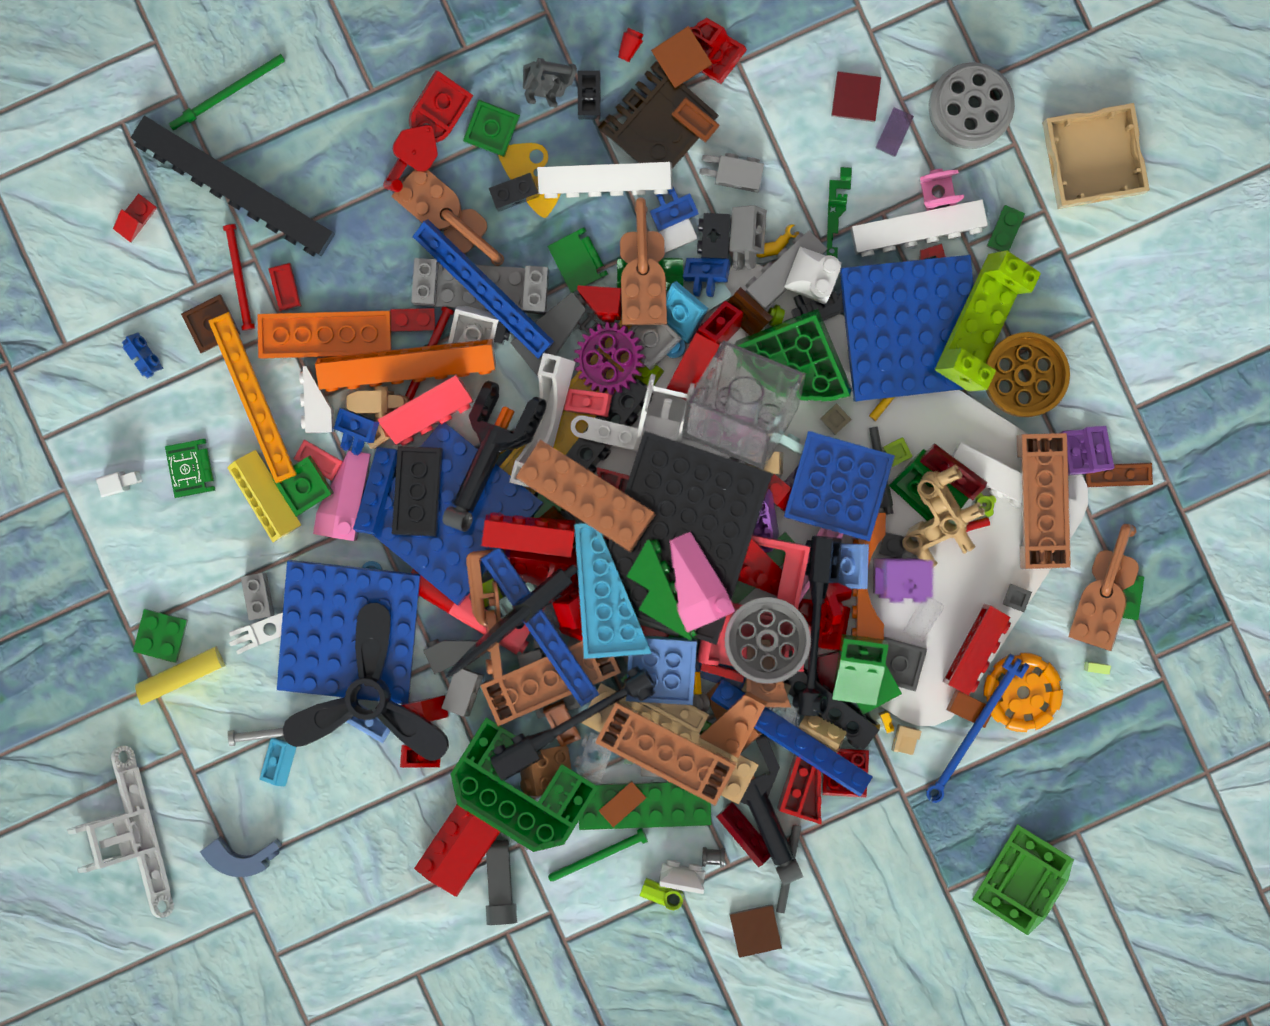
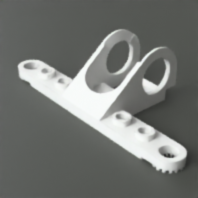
(631, 437)
(133, 834)

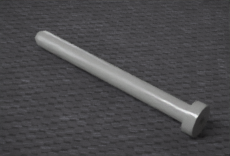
(254, 735)

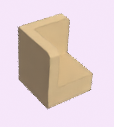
(905, 739)

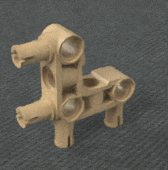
(943, 508)

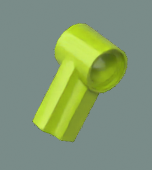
(658, 894)

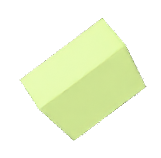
(1097, 668)

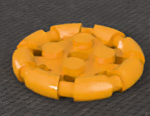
(1033, 701)

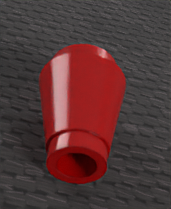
(630, 44)

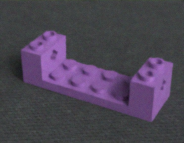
(903, 579)

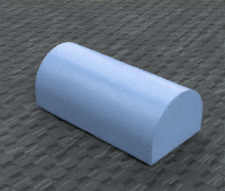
(373, 727)

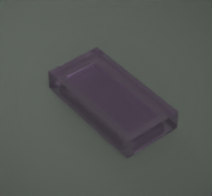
(894, 132)

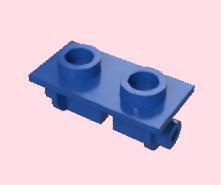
(137, 346)

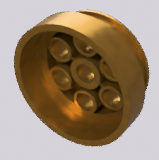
(1056, 376)

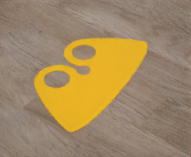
(518, 163)

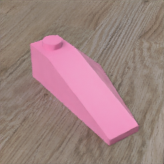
(339, 511)
(697, 585)

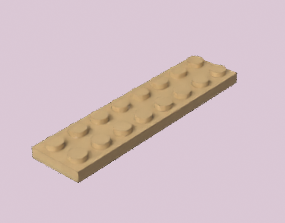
(744, 768)

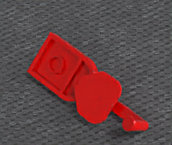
(440, 108)

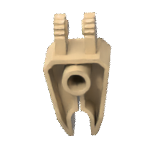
(375, 402)

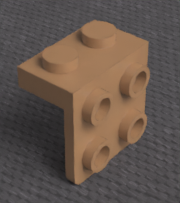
(539, 775)

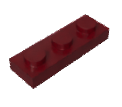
(939, 460)
(744, 833)

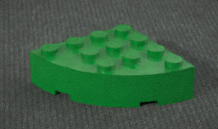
(806, 347)

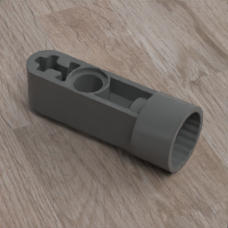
(500, 907)

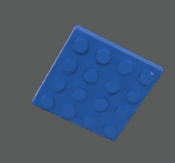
(839, 486)

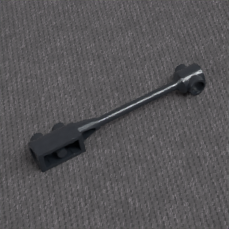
(822, 570)
(526, 749)

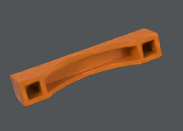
(866, 620)

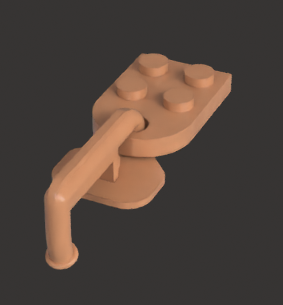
(430, 198)
(643, 278)
(1100, 617)
(485, 618)

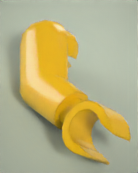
(774, 248)

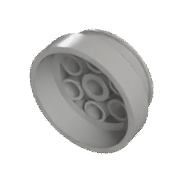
(952, 127)
(798, 639)

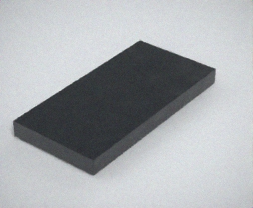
(417, 491)

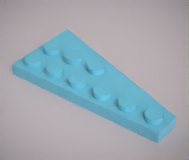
(606, 611)

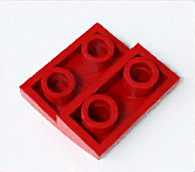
(857, 757)

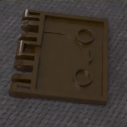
(651, 130)

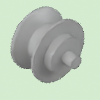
(701, 701)

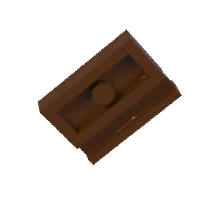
(754, 315)

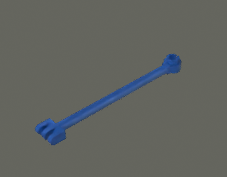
(1012, 670)

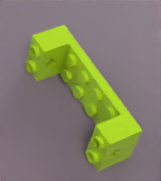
(982, 319)

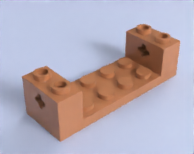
(1044, 501)
(540, 685)
(665, 753)

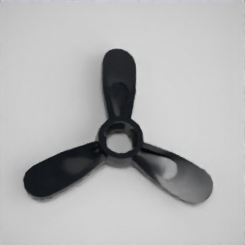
(371, 652)

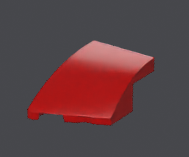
(719, 48)
(830, 634)

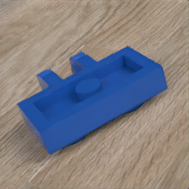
(674, 211)
(706, 270)
(355, 426)

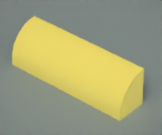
(263, 496)
(179, 675)

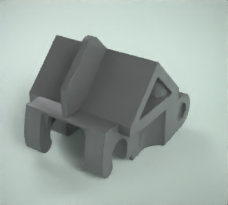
(547, 80)

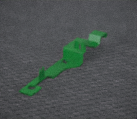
(840, 204)

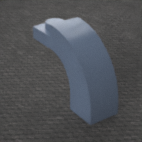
(228, 862)

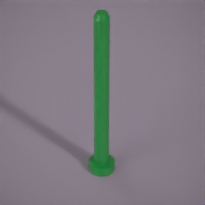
(639, 837)

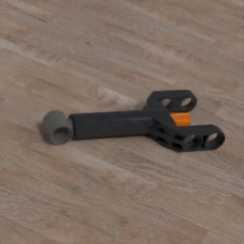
(492, 441)
(766, 819)

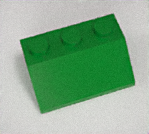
(906, 487)

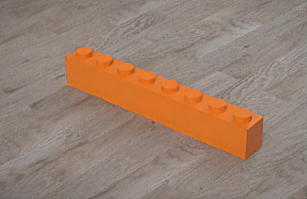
(405, 364)

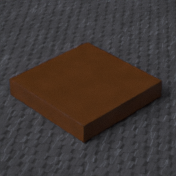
(198, 323)
(755, 930)

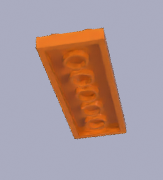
(323, 334)

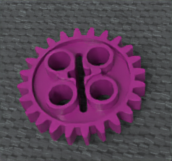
(621, 343)

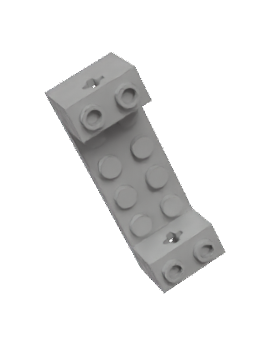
(438, 288)

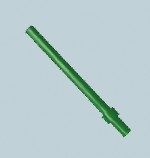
(190, 114)

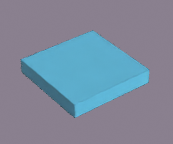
(684, 311)

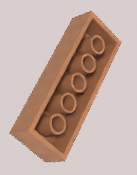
(585, 496)

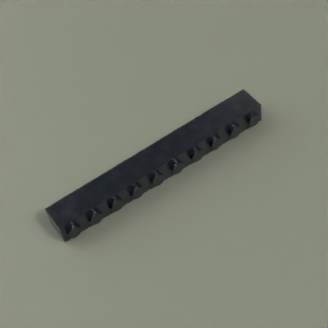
(233, 186)

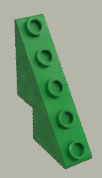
(662, 598)

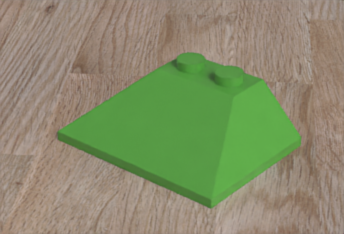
(1024, 880)

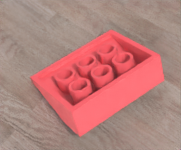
(426, 410)

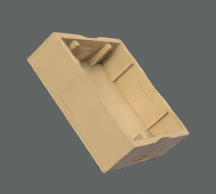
(1095, 156)

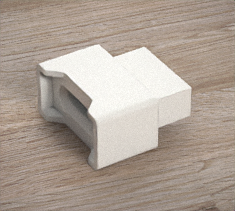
(117, 482)

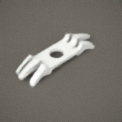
(257, 633)

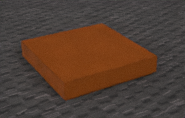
(681, 57)

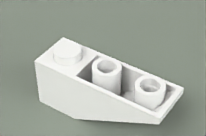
(318, 411)

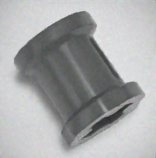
(713, 857)

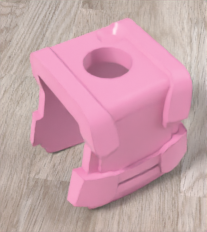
(943, 179)

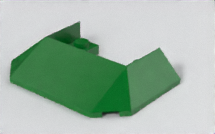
(509, 810)

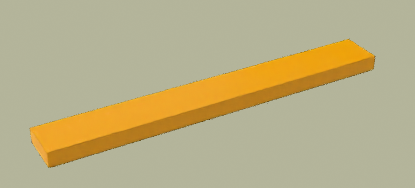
(252, 397)

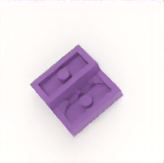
(1088, 450)

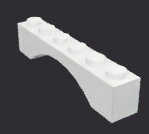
(554, 382)

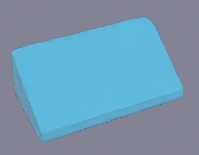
(277, 762)

